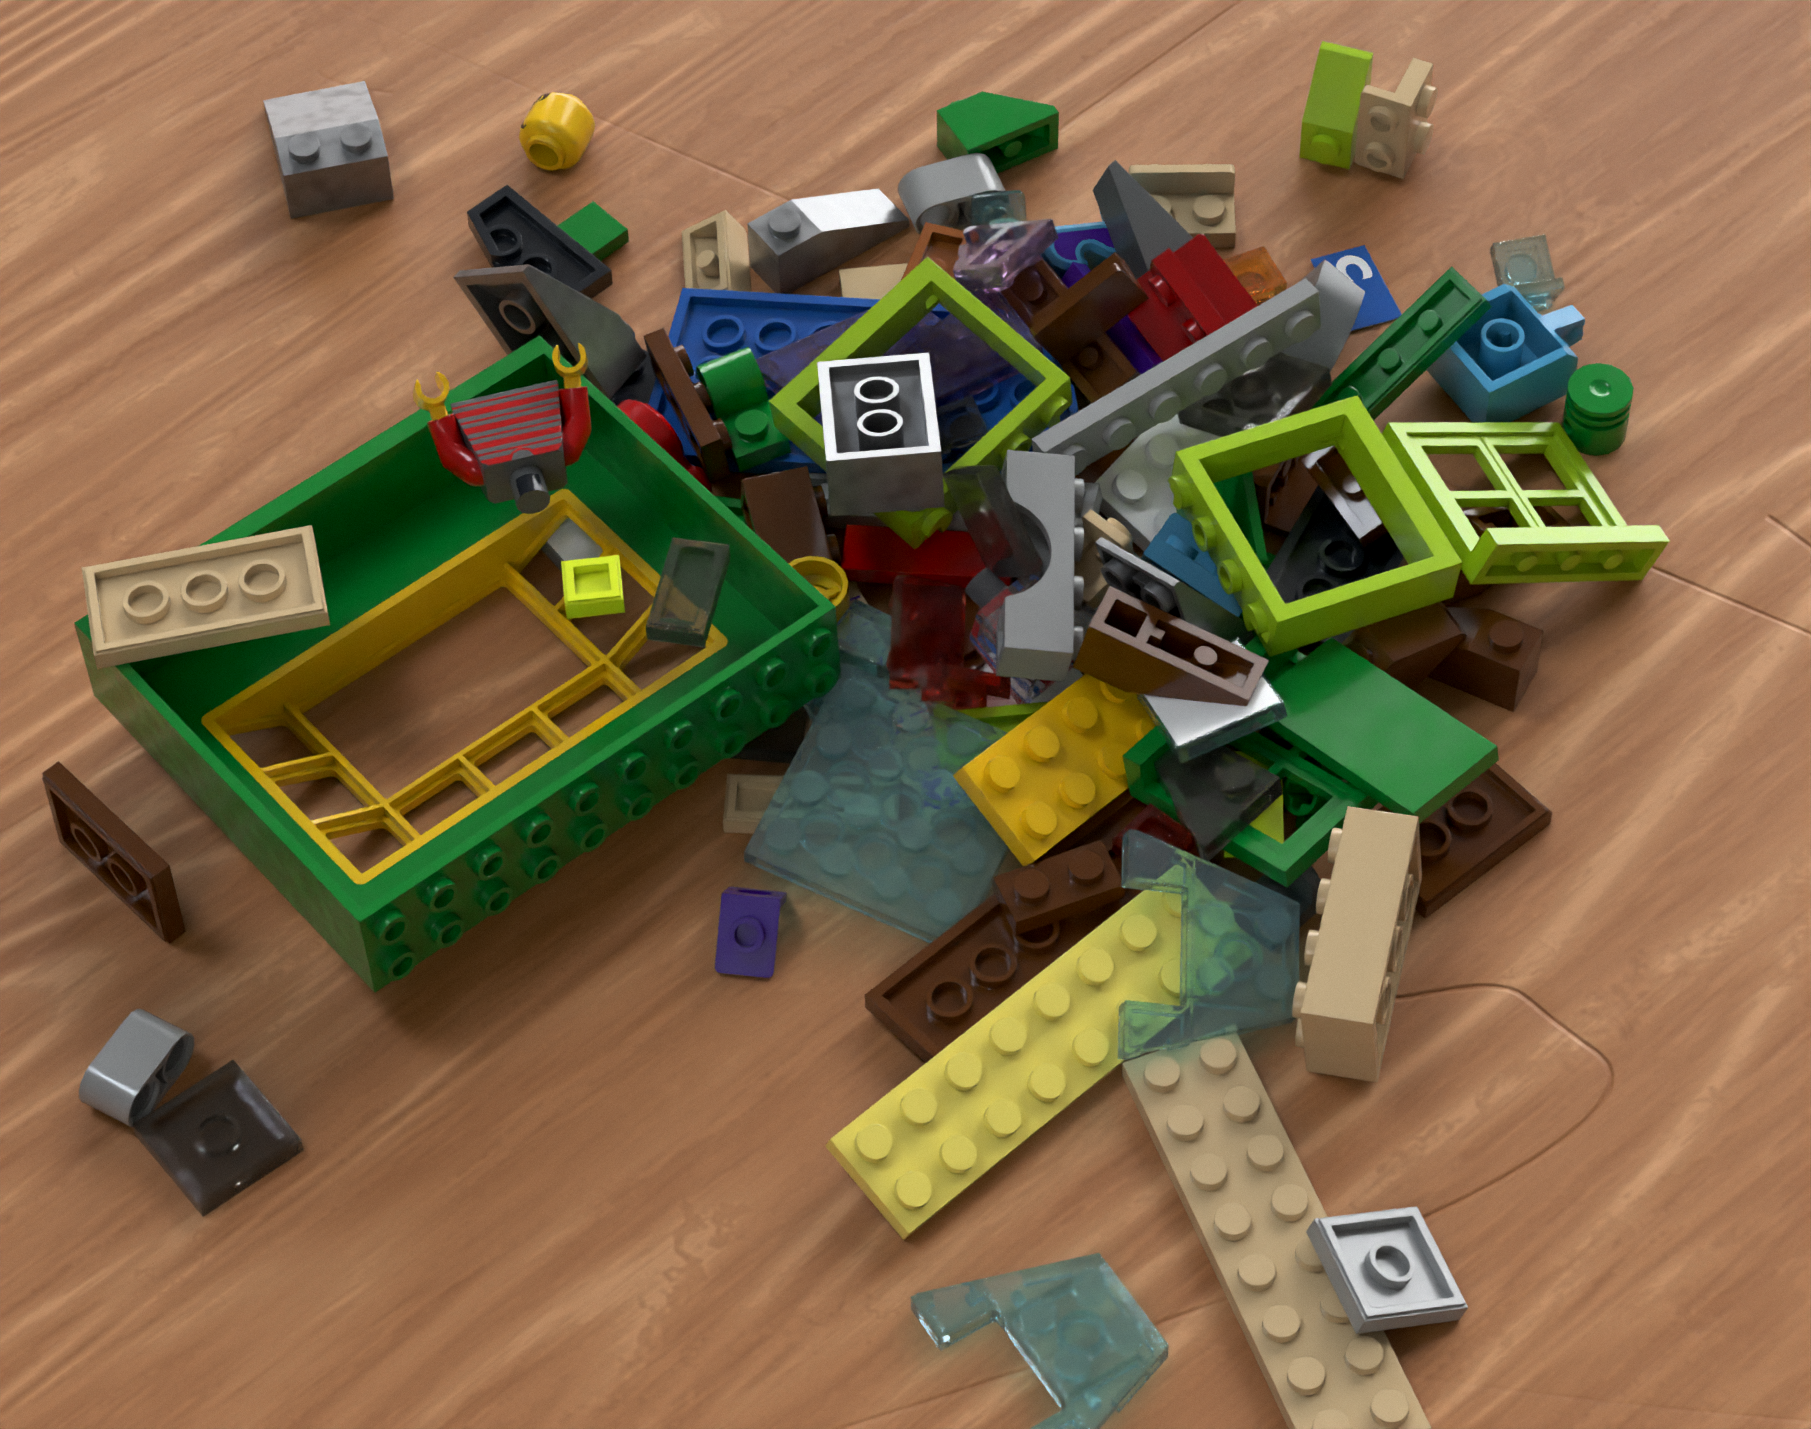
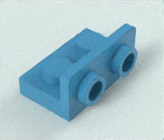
(1178, 555)

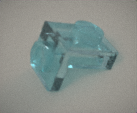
(1528, 268)

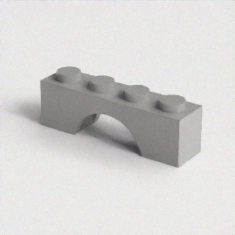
(1037, 625)

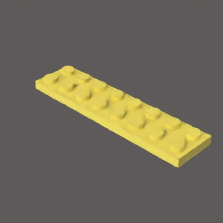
(1012, 1067)

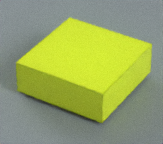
(592, 586)

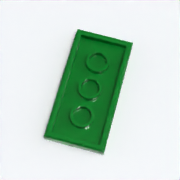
(1378, 732)

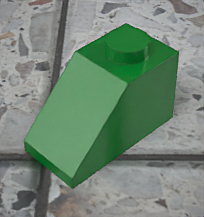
(999, 127)

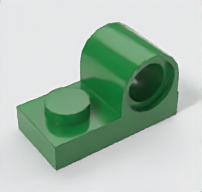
(743, 405)

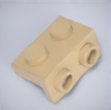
(1395, 124)

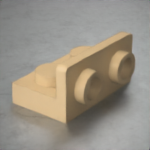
(1195, 197)

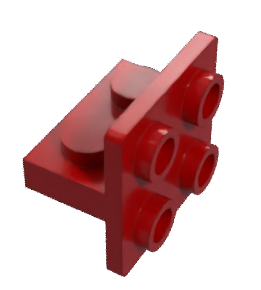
(1188, 297)

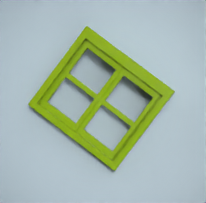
(1531, 551)

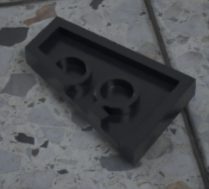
(519, 234)

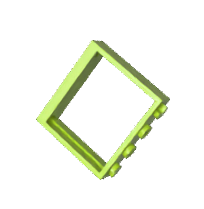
(885, 325)
(1282, 627)

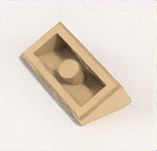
(716, 254)

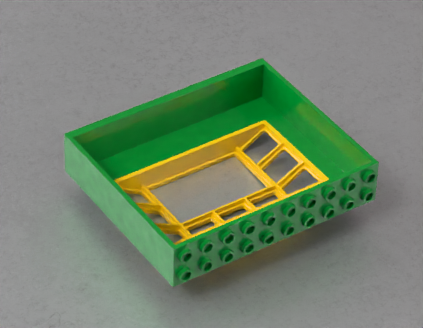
(397, 559)

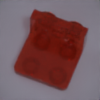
(930, 646)

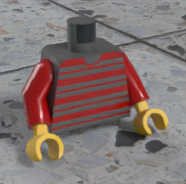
(514, 439)

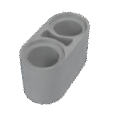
(944, 190)
(136, 1067)

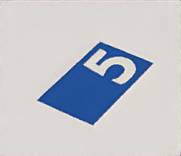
(1359, 267)

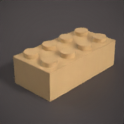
(1359, 944)

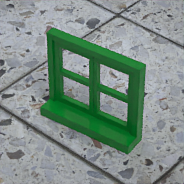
(1305, 846)

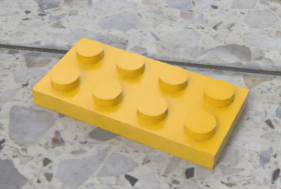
(1056, 766)

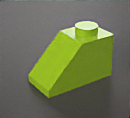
(1334, 104)

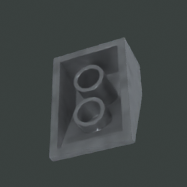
(329, 149)
(528, 303)
(880, 434)

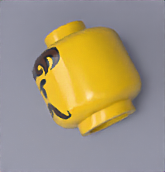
(556, 131)

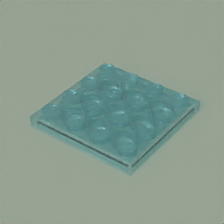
(878, 814)

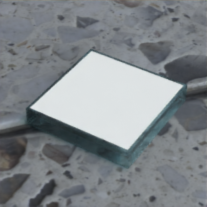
(1202, 726)

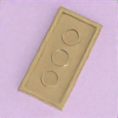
(204, 596)

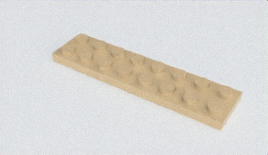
(1252, 1220)

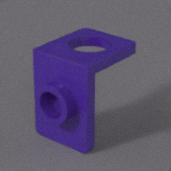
(748, 931)

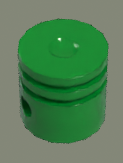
(1597, 408)

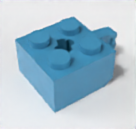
(1510, 359)

